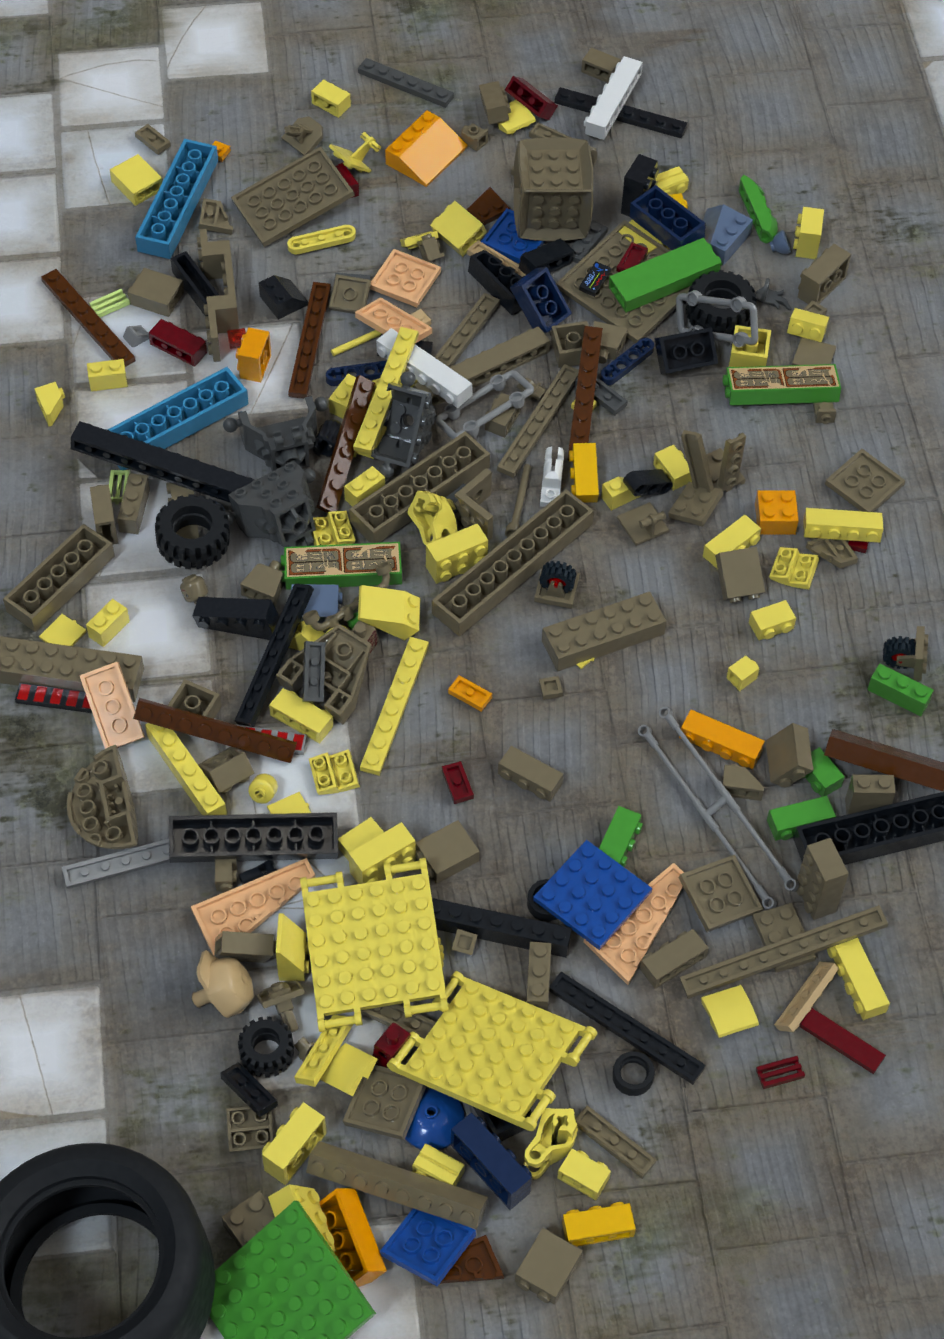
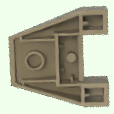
(344, 671)

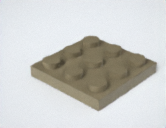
(865, 482)
(720, 893)
(384, 1103)

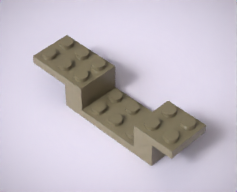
(222, 308)

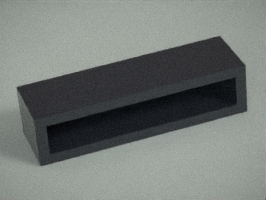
(193, 279)

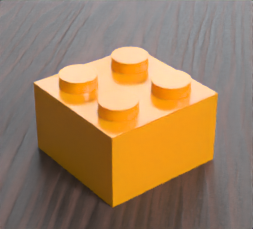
(253, 354)
(776, 512)

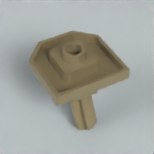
(303, 135)
(280, 996)

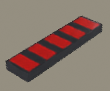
(52, 697)

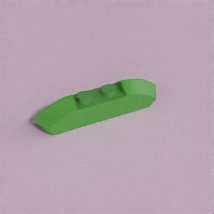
(755, 203)

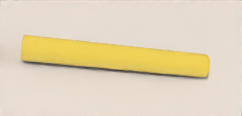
(353, 343)

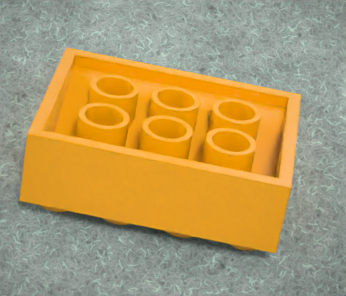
(424, 149)

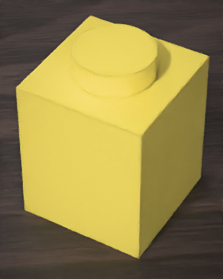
(743, 672)

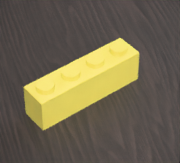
(843, 525)
(859, 979)

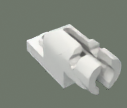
(551, 477)

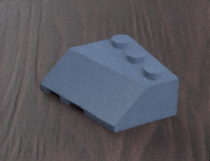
(726, 230)

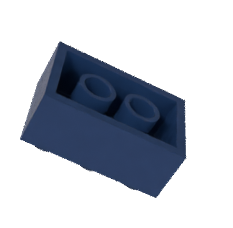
(540, 299)

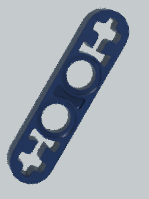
(359, 369)
(617, 374)

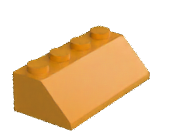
(352, 1236)

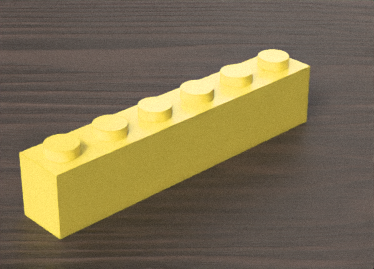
(186, 770)

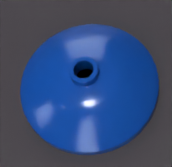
(435, 1128)

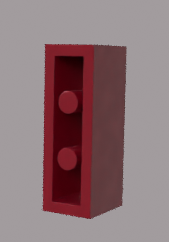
(531, 98)
(178, 342)

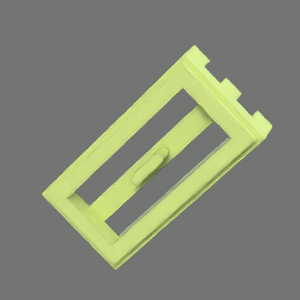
(108, 302)
(120, 473)

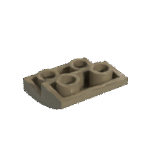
(247, 1129)

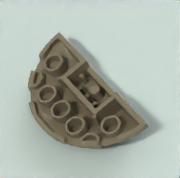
(103, 804)

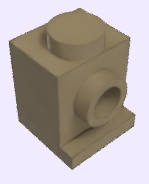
(474, 136)
(429, 248)
(225, 874)

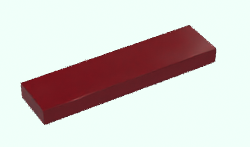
(842, 1041)

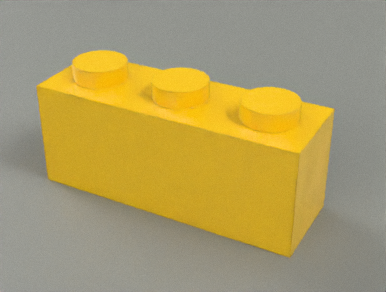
(584, 472)
(598, 1224)

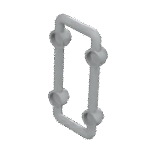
(737, 304)
(498, 383)

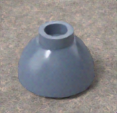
(781, 243)

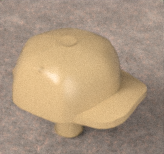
(224, 984)

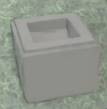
(135, 335)

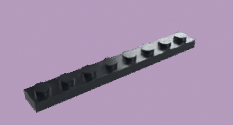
(627, 114)
(274, 655)
(627, 1028)

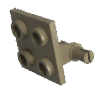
(643, 523)

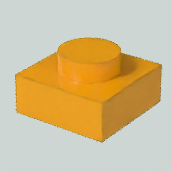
(222, 150)

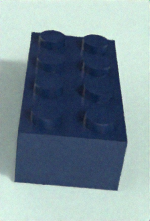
(666, 218)
(491, 1160)

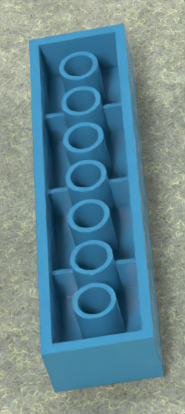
(176, 199)
(186, 411)

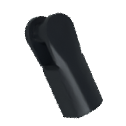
(255, 872)

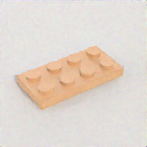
(383, 316)
(112, 705)

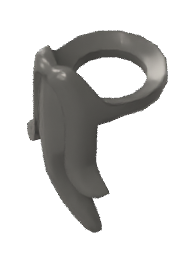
(771, 297)

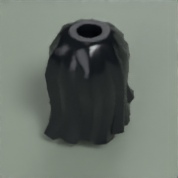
(327, 438)

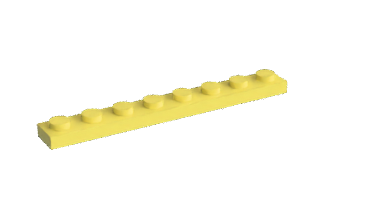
(382, 398)
(394, 706)

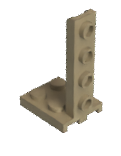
(726, 464)
(698, 496)

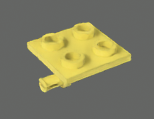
(354, 160)

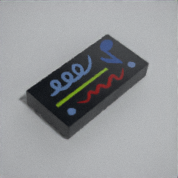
(595, 279)

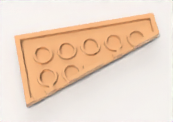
(251, 903)
(633, 939)

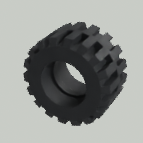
(271, 1062)

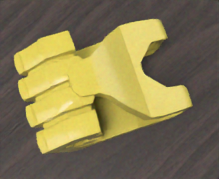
(432, 516)
(540, 1151)

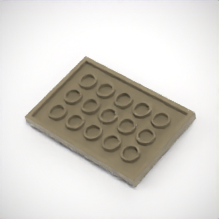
(292, 196)

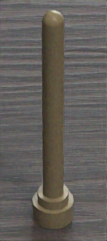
(514, 524)

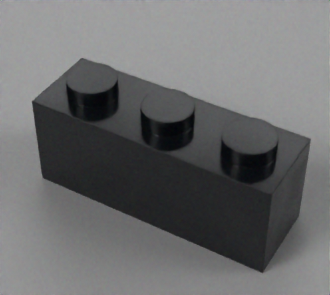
(551, 255)

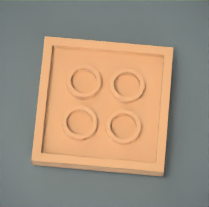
(405, 278)

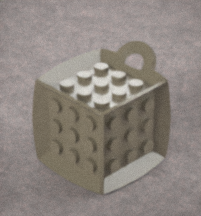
(553, 188)

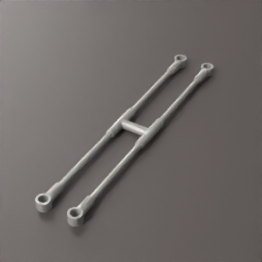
(707, 813)

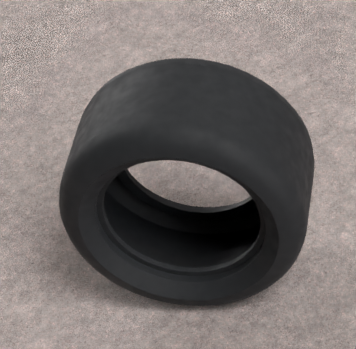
(116, 1182)

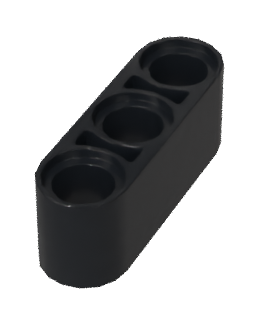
(648, 482)

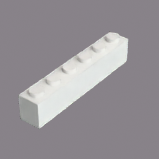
(613, 97)
(430, 372)

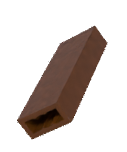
(886, 759)

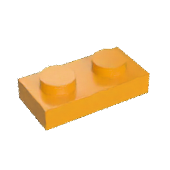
(470, 693)

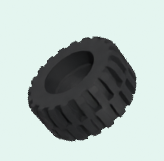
(725, 286)
(192, 511)

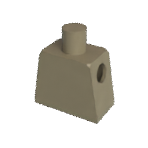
(612, 341)
(263, 582)

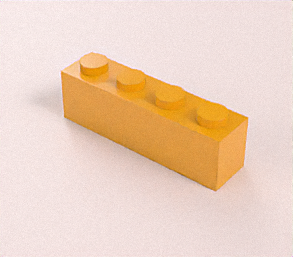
(722, 739)

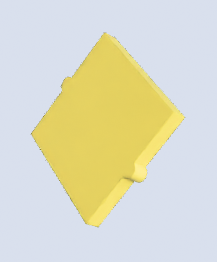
(63, 632)
(290, 804)

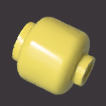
(263, 788)

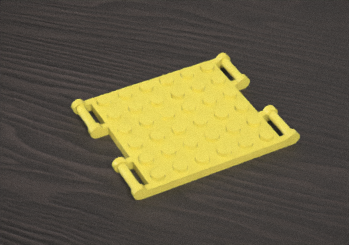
(373, 945)
(493, 1052)

